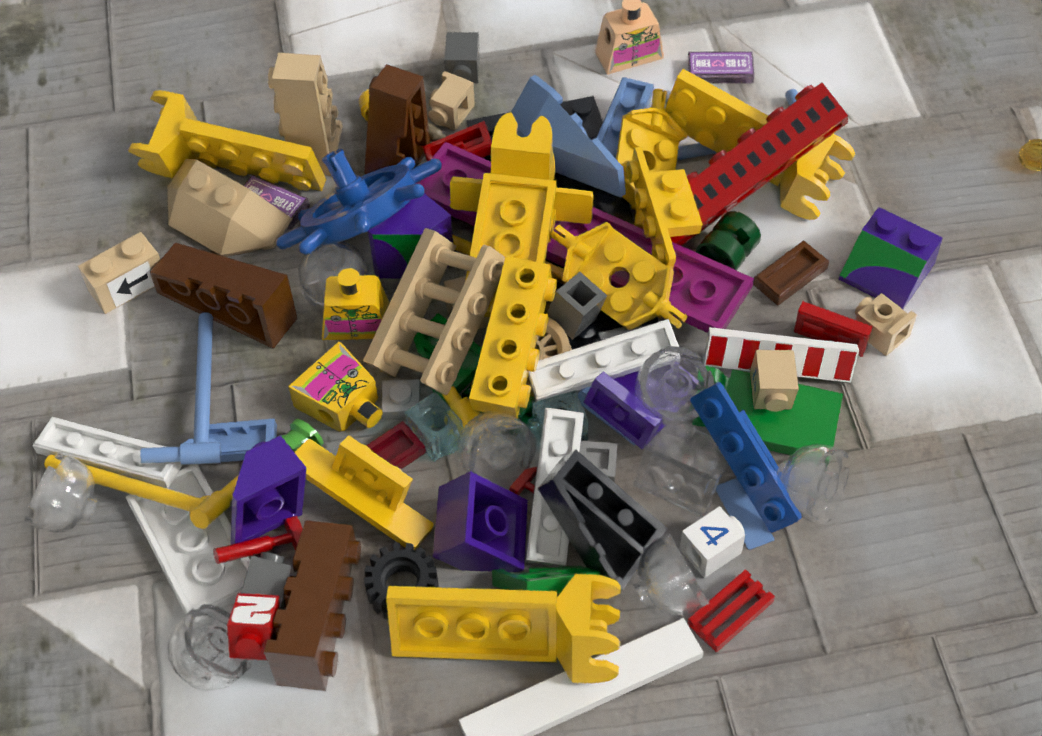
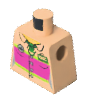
(629, 37)

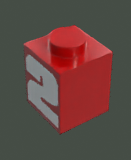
(251, 625)

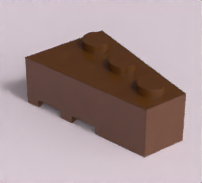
(395, 119)

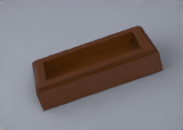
(790, 272)

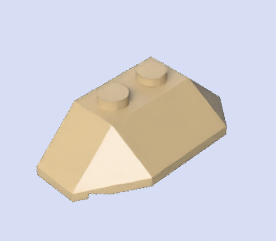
(222, 212)

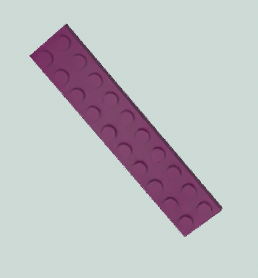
(699, 288)

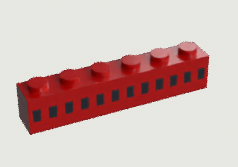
(764, 154)

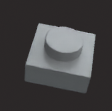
(399, 397)
(602, 455)

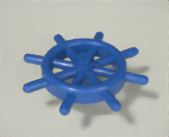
(357, 201)

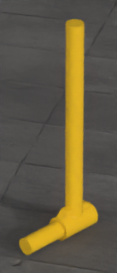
(201, 510)

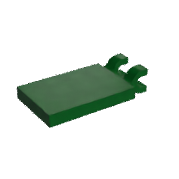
(807, 423)

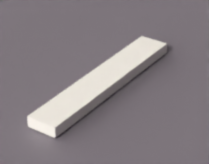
(560, 699)

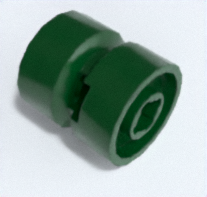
(730, 240)

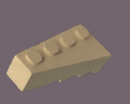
(305, 104)

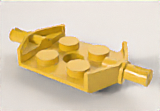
(658, 137)
(606, 251)

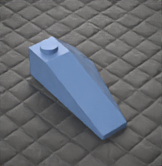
(573, 150)

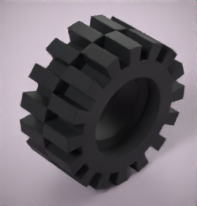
(394, 562)

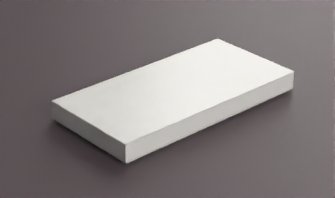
(188, 551)

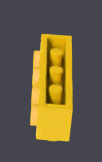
(512, 336)

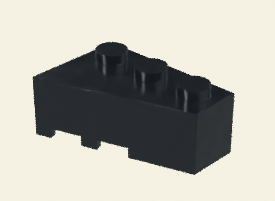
(599, 517)

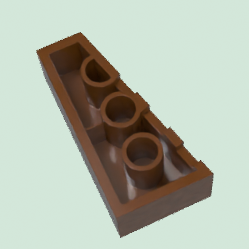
(232, 291)
(314, 607)

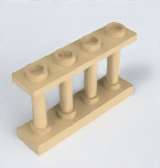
(411, 300)

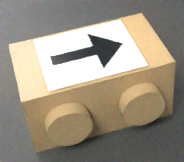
(120, 272)

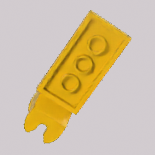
(720, 119)
(184, 137)
(517, 194)
(509, 625)

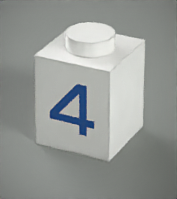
(712, 541)

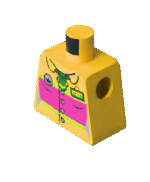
(353, 306)
(337, 391)

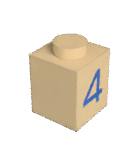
(774, 379)

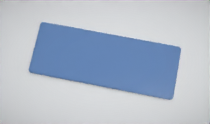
(740, 506)

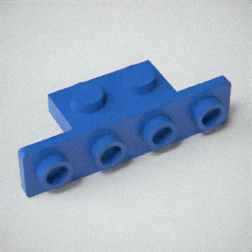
(746, 456)

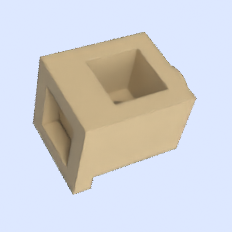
(451, 101)
(889, 322)

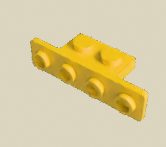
(569, 204)
(665, 204)
(366, 487)

